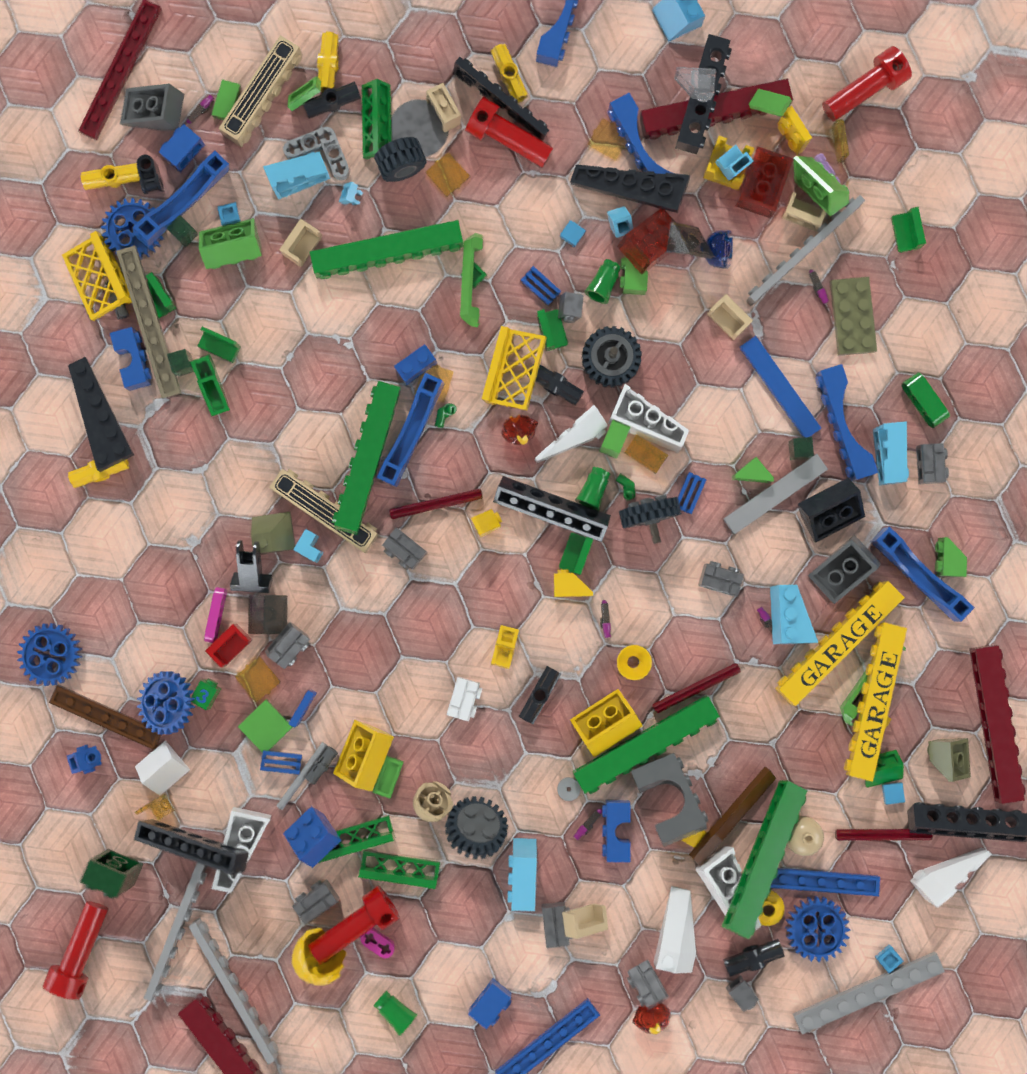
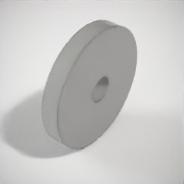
(568, 795)

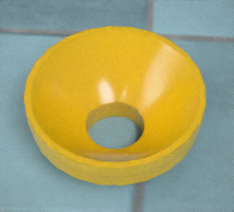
(643, 667)
(779, 908)

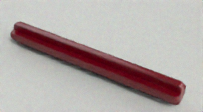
(434, 504)
(696, 688)
(878, 835)

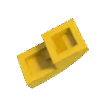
(504, 647)

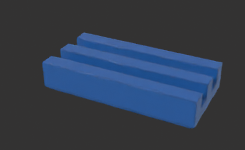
(529, 275)
(696, 478)
(302, 708)
(280, 762)

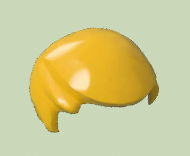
(308, 968)

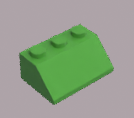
(820, 184)
(229, 244)

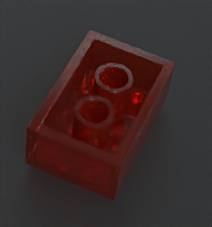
(764, 182)
(648, 241)

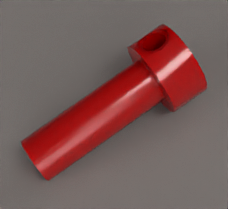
(889, 71)
(507, 133)
(377, 910)
(68, 978)

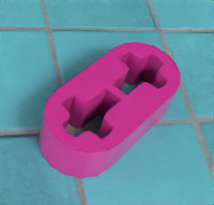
(375, 947)

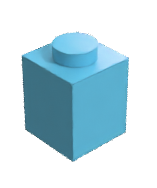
(620, 221)

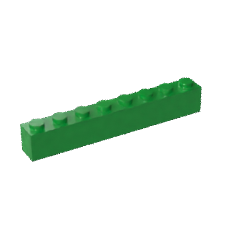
(387, 249)
(367, 458)
(645, 744)
(764, 859)

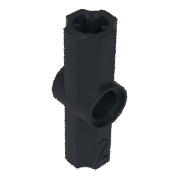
(343, 95)
(558, 385)
(533, 706)
(754, 957)

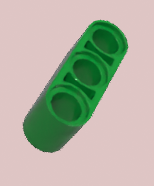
(925, 400)

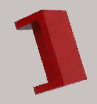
(228, 645)

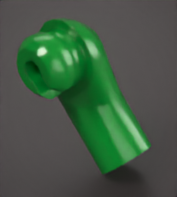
(443, 413)
(628, 487)

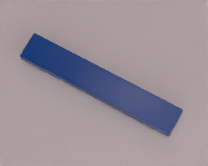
(780, 387)
(827, 882)
(551, 1039)

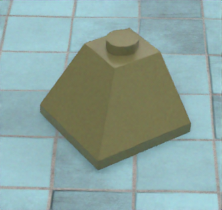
(273, 532)
(950, 757)

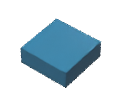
(229, 214)
(572, 233)
(893, 793)
(889, 959)

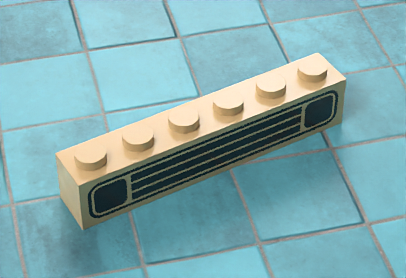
(261, 91)
(319, 507)

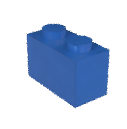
(181, 147)
(415, 364)
(490, 1004)

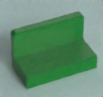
(908, 230)
(160, 297)
(552, 328)
(218, 345)
(575, 553)
(888, 769)

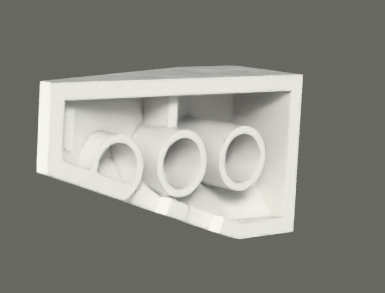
(585, 429)
(939, 881)
(677, 940)

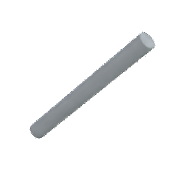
(301, 777)

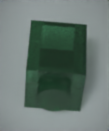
(182, 231)
(180, 362)
(801, 448)

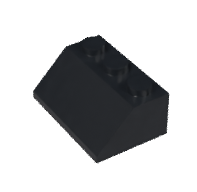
(832, 509)

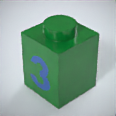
(206, 693)

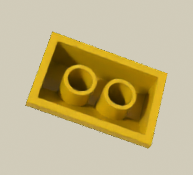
(606, 723)
(363, 755)

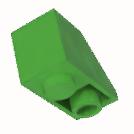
(633, 281)
(950, 559)

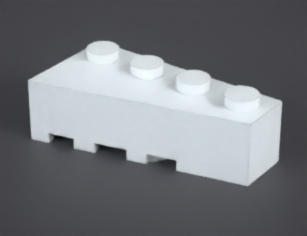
(648, 421)
(242, 832)
(721, 877)

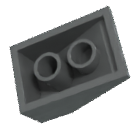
(152, 107)
(844, 569)

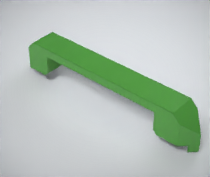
(467, 311)
(849, 710)

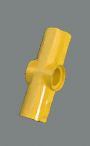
(328, 60)
(505, 63)
(99, 178)
(90, 474)

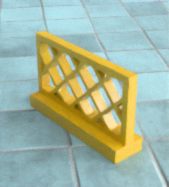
(109, 266)
(499, 362)

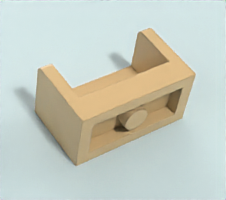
(444, 107)
(803, 213)
(300, 242)
(729, 317)
(585, 921)

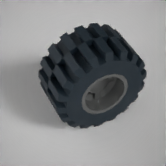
(400, 159)

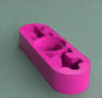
(215, 615)

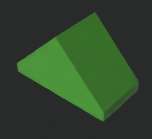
(614, 439)
(754, 472)

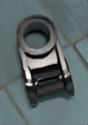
(149, 178)

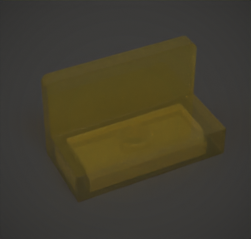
(646, 454)
(160, 807)

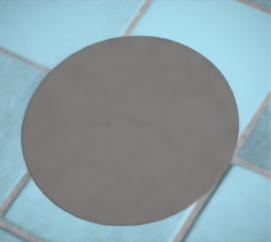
(419, 121)

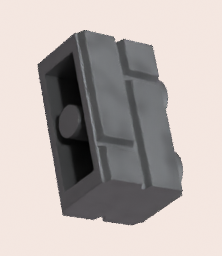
(932, 463)
(404, 549)
(720, 579)
(287, 645)
(315, 902)
(554, 924)
(647, 984)

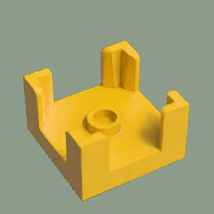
(713, 172)

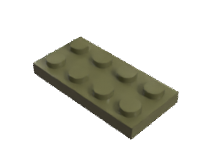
(853, 316)

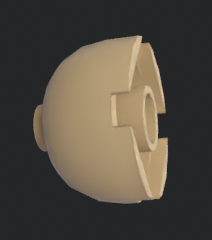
(432, 801)
(806, 837)

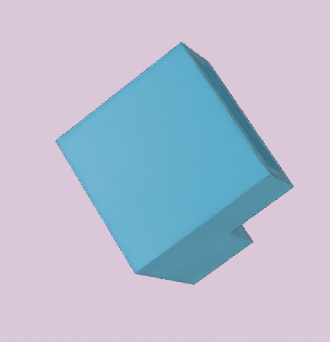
(733, 162)
(306, 547)

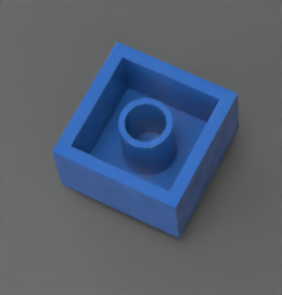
(312, 837)

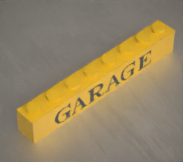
(839, 642)
(876, 701)

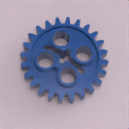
(129, 212)
(44, 671)
(164, 714)
(835, 928)

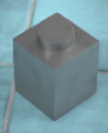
(570, 307)
(742, 994)

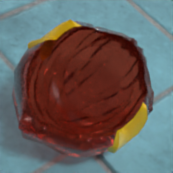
(519, 429)
(653, 1019)

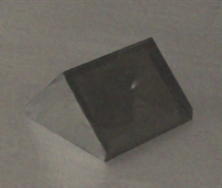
(687, 241)
(267, 614)

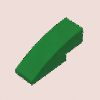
(210, 385)

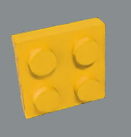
(794, 130)

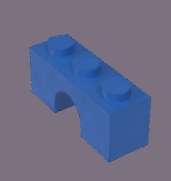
(137, 373)
(616, 813)

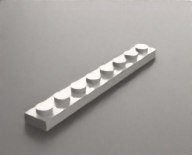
(810, 243)
(176, 932)
(868, 992)
(238, 997)

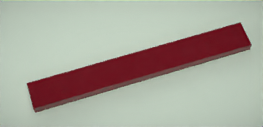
(119, 69)

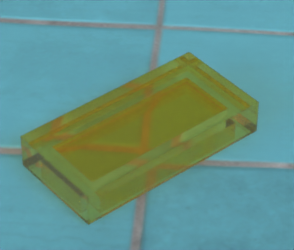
(840, 140)

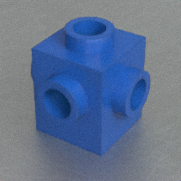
(84, 759)

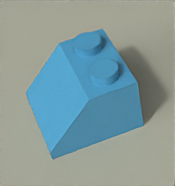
(678, 17)

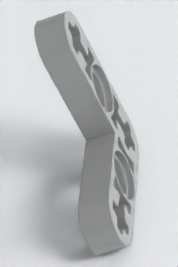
(326, 145)

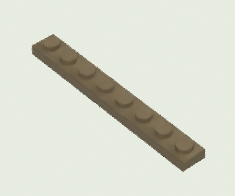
(148, 321)

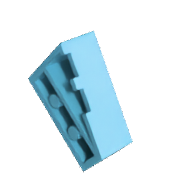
(296, 174)
(891, 452)
(790, 617)
(523, 875)

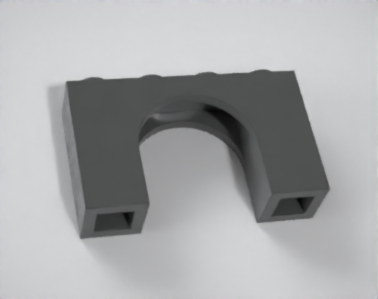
(669, 771)

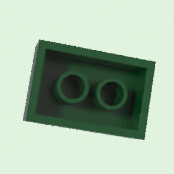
(111, 873)

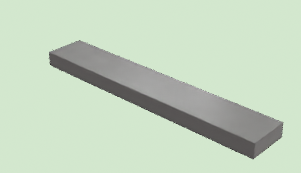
(775, 494)

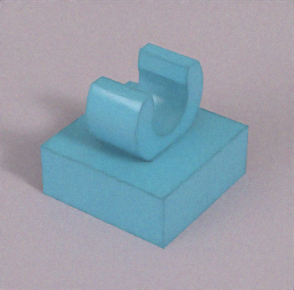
(348, 194)

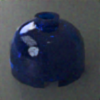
(721, 247)

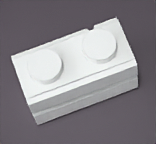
(463, 699)

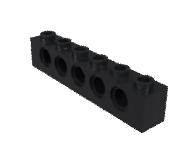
(687, 140)
(552, 508)
(979, 829)
(191, 846)

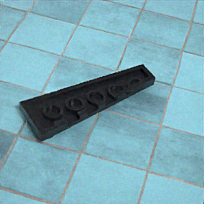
(465, 72)
(647, 188)
(101, 425)

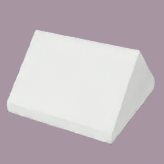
(161, 769)

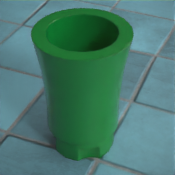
(603, 282)
(594, 488)
(395, 1012)

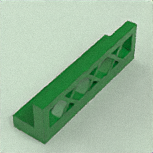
(379, 117)
(362, 844)
(396, 876)

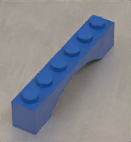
(551, 43)
(624, 113)
(199, 183)
(418, 416)
(858, 460)
(941, 594)

